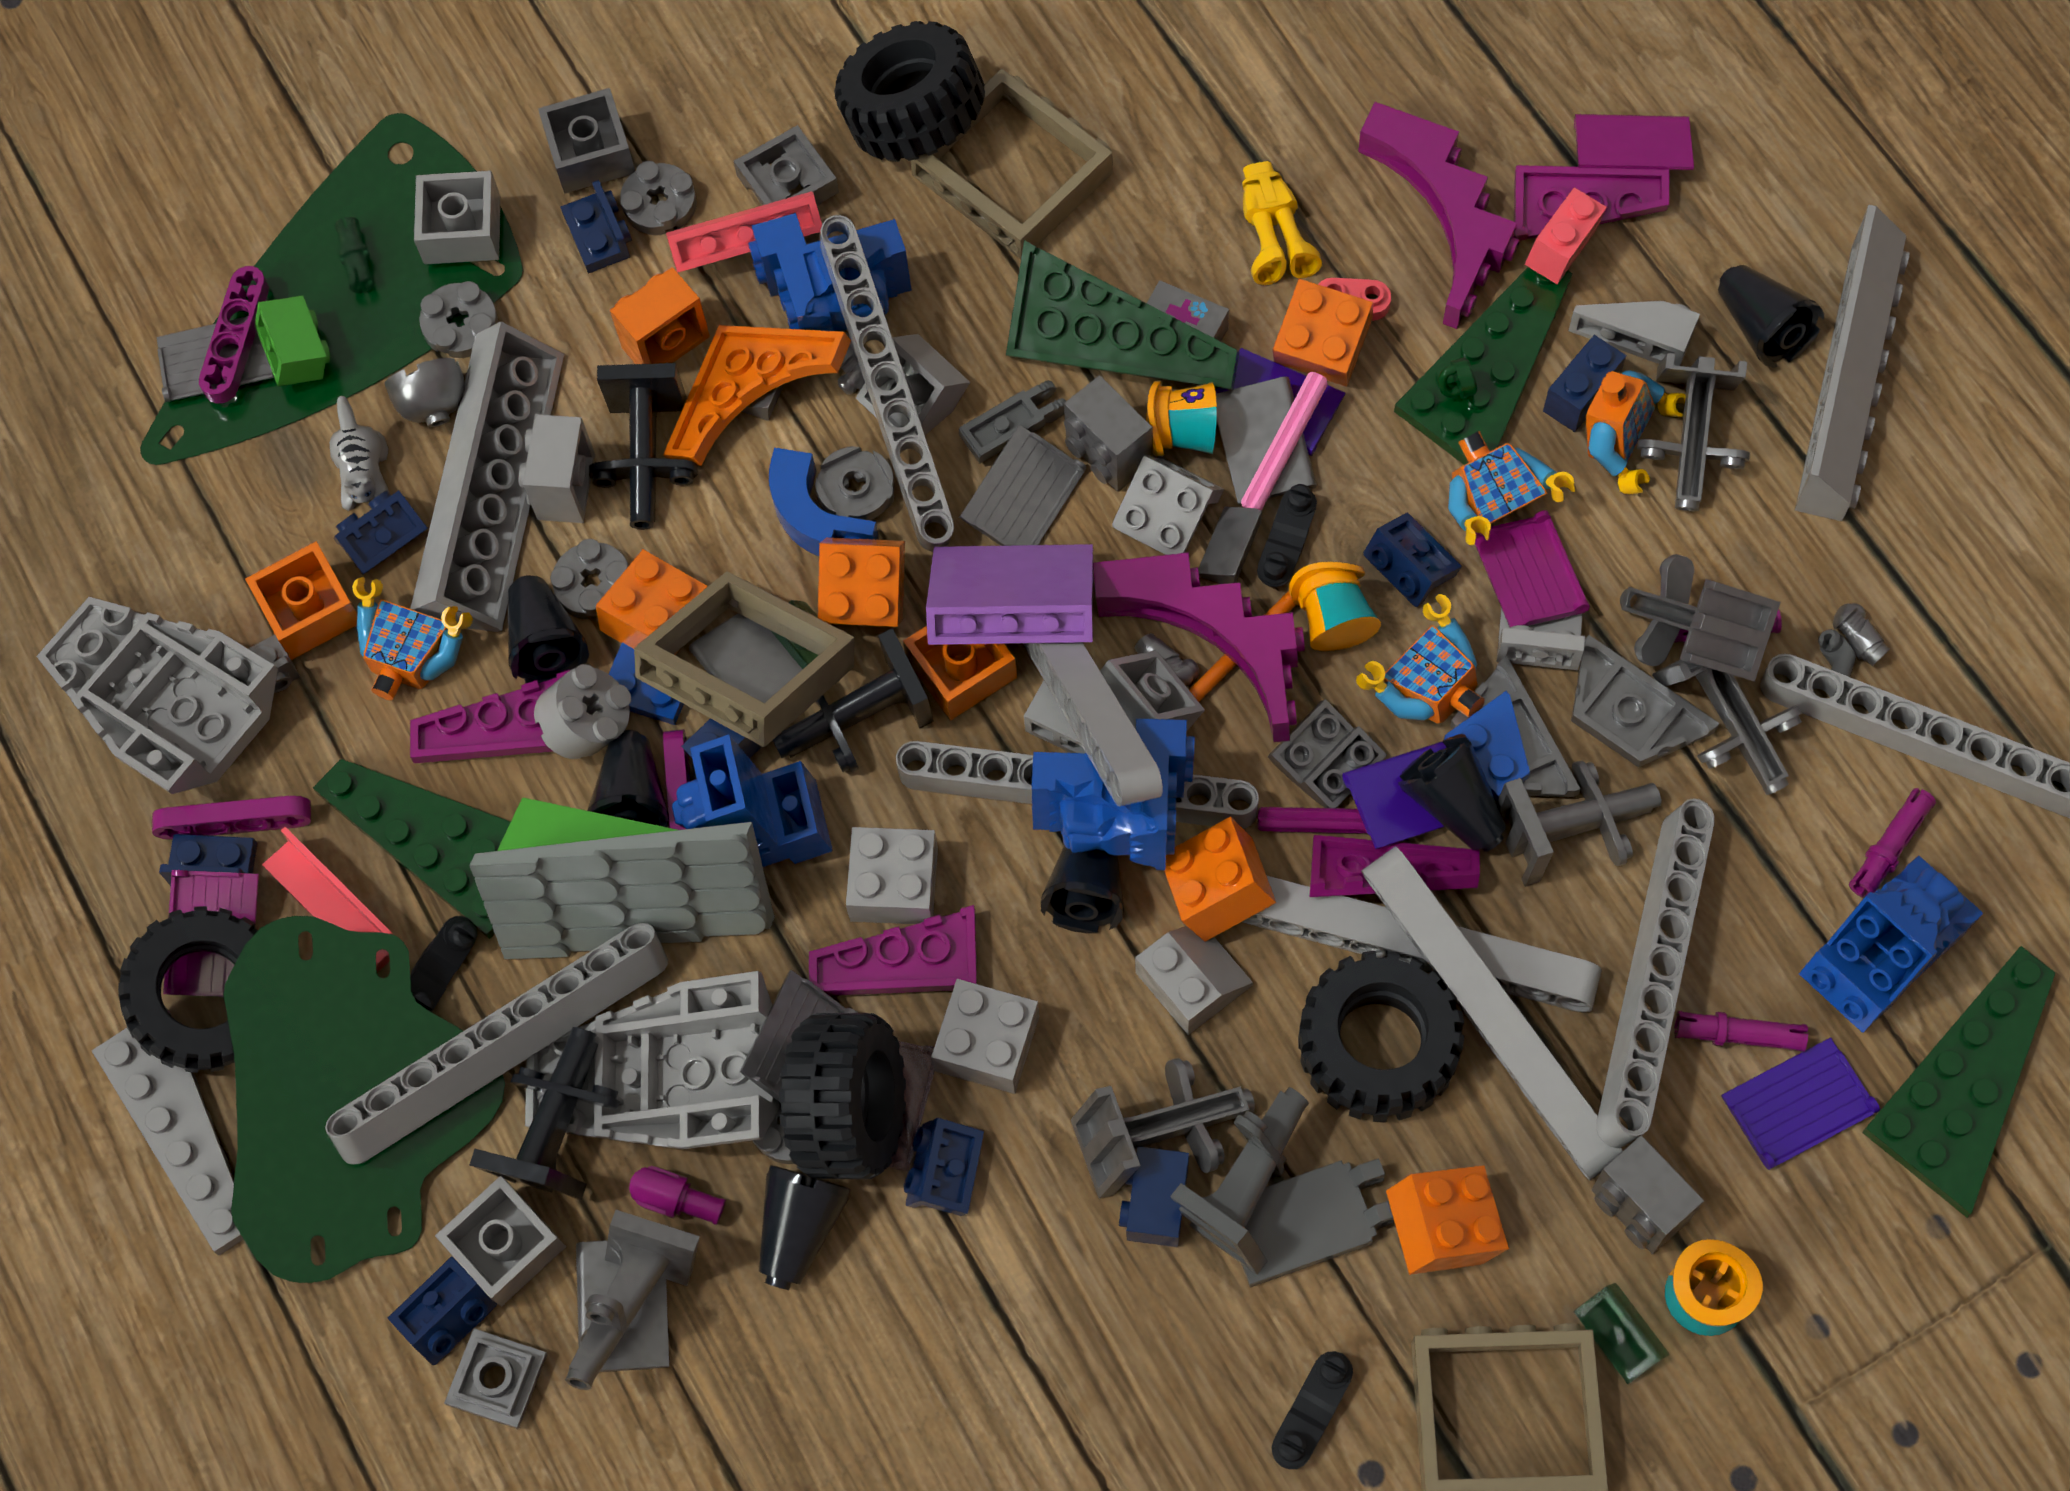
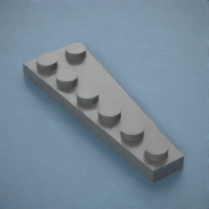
(179, 1132)

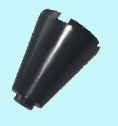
(1770, 315)
(541, 632)
(630, 782)
(1456, 793)
(1084, 891)
(796, 1223)

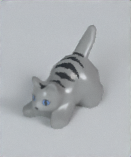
(357, 454)

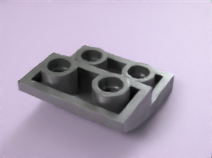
(1323, 750)

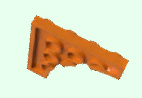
(740, 369)

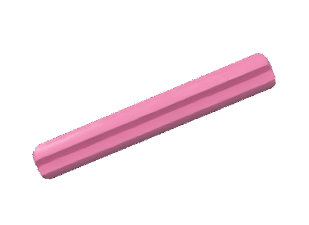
(1284, 441)

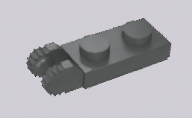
(993, 429)

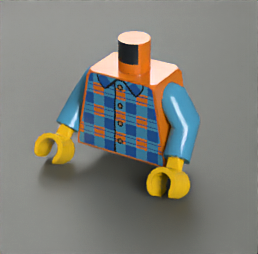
(1620, 417)
(1498, 484)
(403, 642)
(1431, 675)

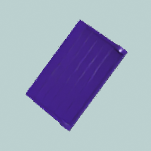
(1257, 369)
(1383, 805)
(1800, 1103)

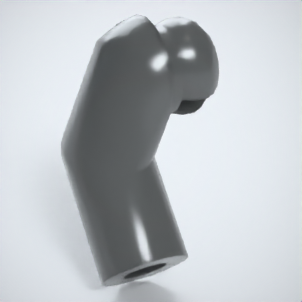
(1837, 652)

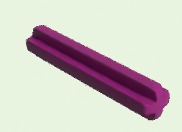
(1310, 820)

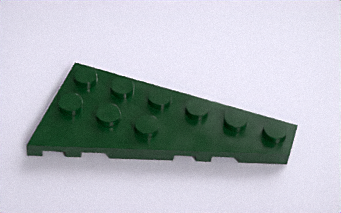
(1089, 324)
(1502, 356)
(420, 831)
(1957, 1098)

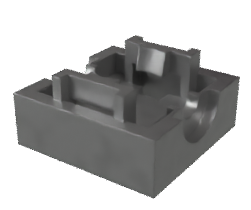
(793, 162)

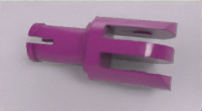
(671, 1194)

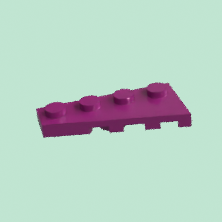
(1622, 190)
(483, 729)
(1339, 863)
(901, 960)

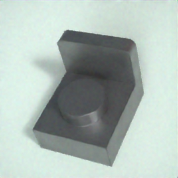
(272, 651)

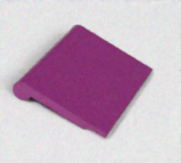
(1633, 141)
(1531, 571)
(204, 971)

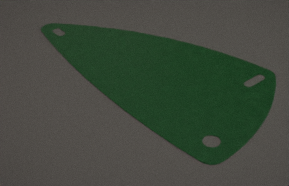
(365, 331)

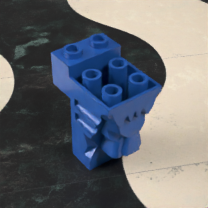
(802, 279)
(1075, 800)
(778, 803)
(1890, 942)

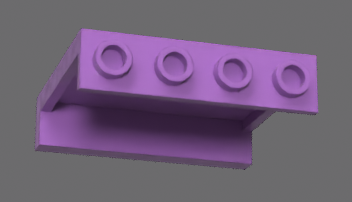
(1010, 594)

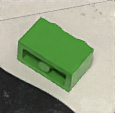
(291, 340)

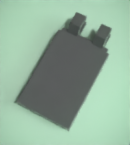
(1315, 1218)

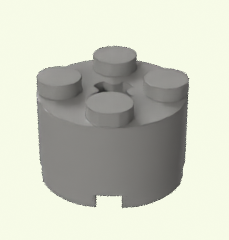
(582, 712)

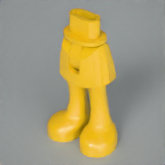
(1270, 203)

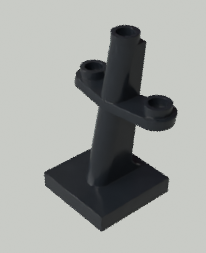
(642, 393)
(891, 688)
(539, 1151)

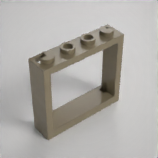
(1059, 206)
(719, 700)
(1519, 1338)

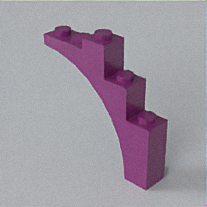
(1428, 160)
(1171, 592)

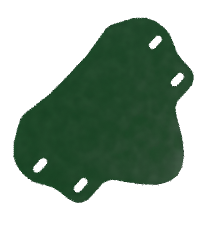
(304, 1048)

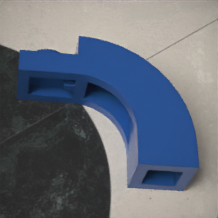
(805, 523)

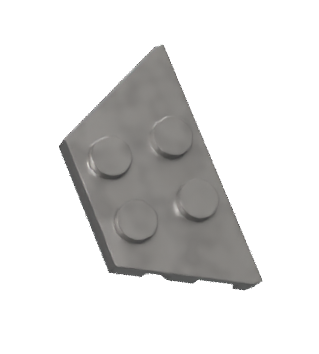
(1633, 709)
(1547, 767)

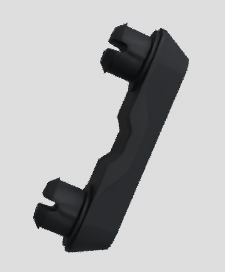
(1287, 536)
(442, 960)
(1312, 1410)

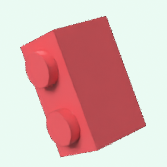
(1565, 235)

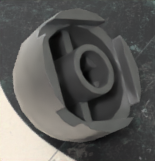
(428, 392)

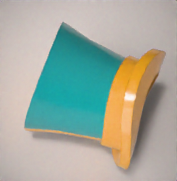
(1182, 417)
(1334, 605)
(1712, 1287)

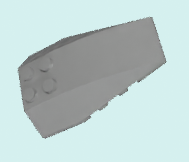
(162, 691)
(674, 1067)

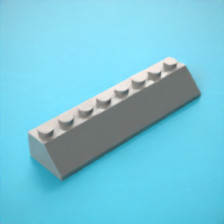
(1852, 369)
(479, 499)

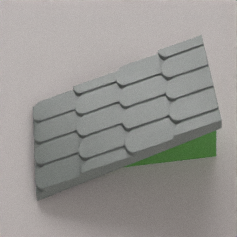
(584, 876)

